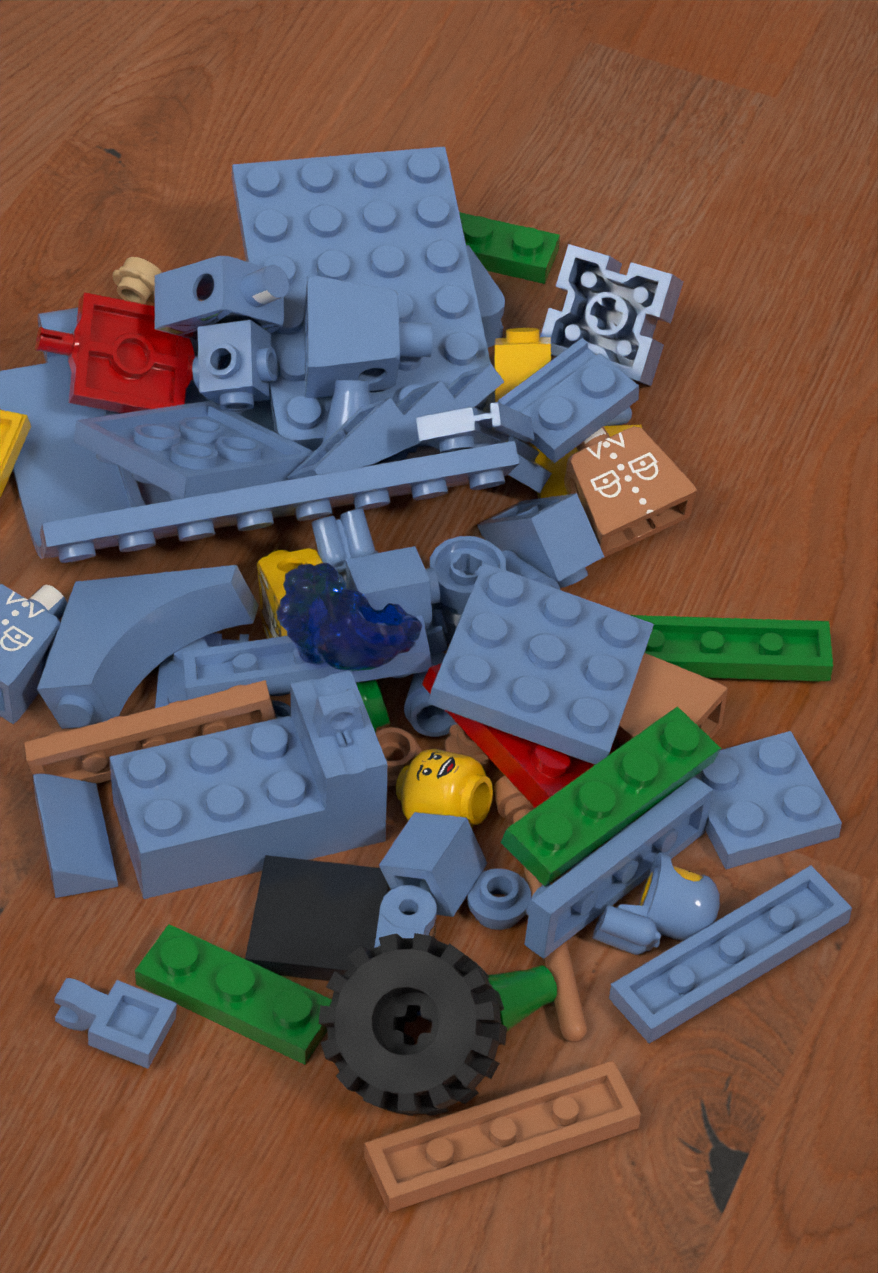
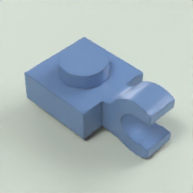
(124, 1023)

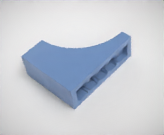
(126, 628)

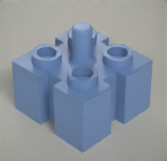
(612, 310)

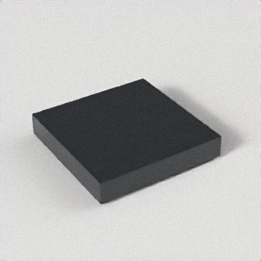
(314, 916)

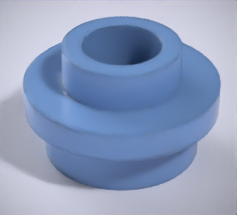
(494, 911)

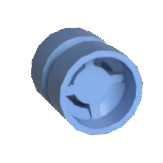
(457, 569)

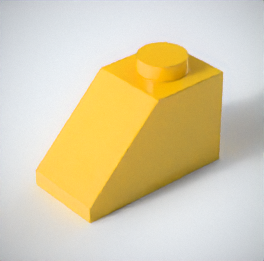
(519, 357)

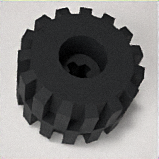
(385, 992)

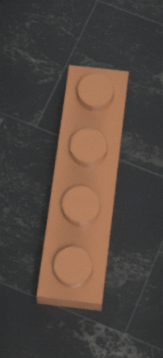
(86, 750)
(501, 1136)

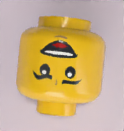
(445, 785)

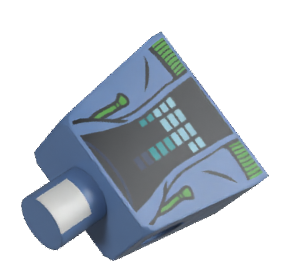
(230, 291)

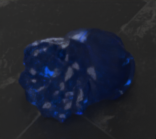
(339, 623)

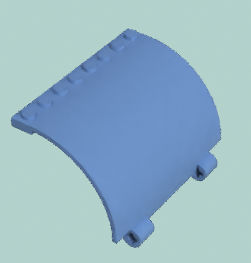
(90, 505)

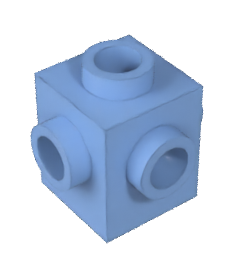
(235, 364)

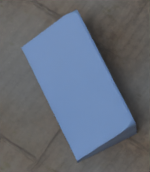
(74, 835)

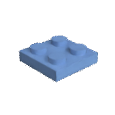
(765, 801)

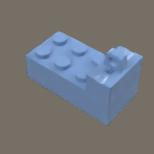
(256, 790)

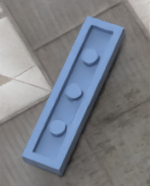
(279, 664)
(615, 868)
(729, 954)

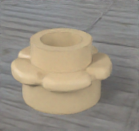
(136, 280)

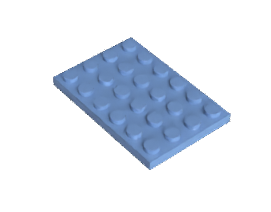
(371, 223)

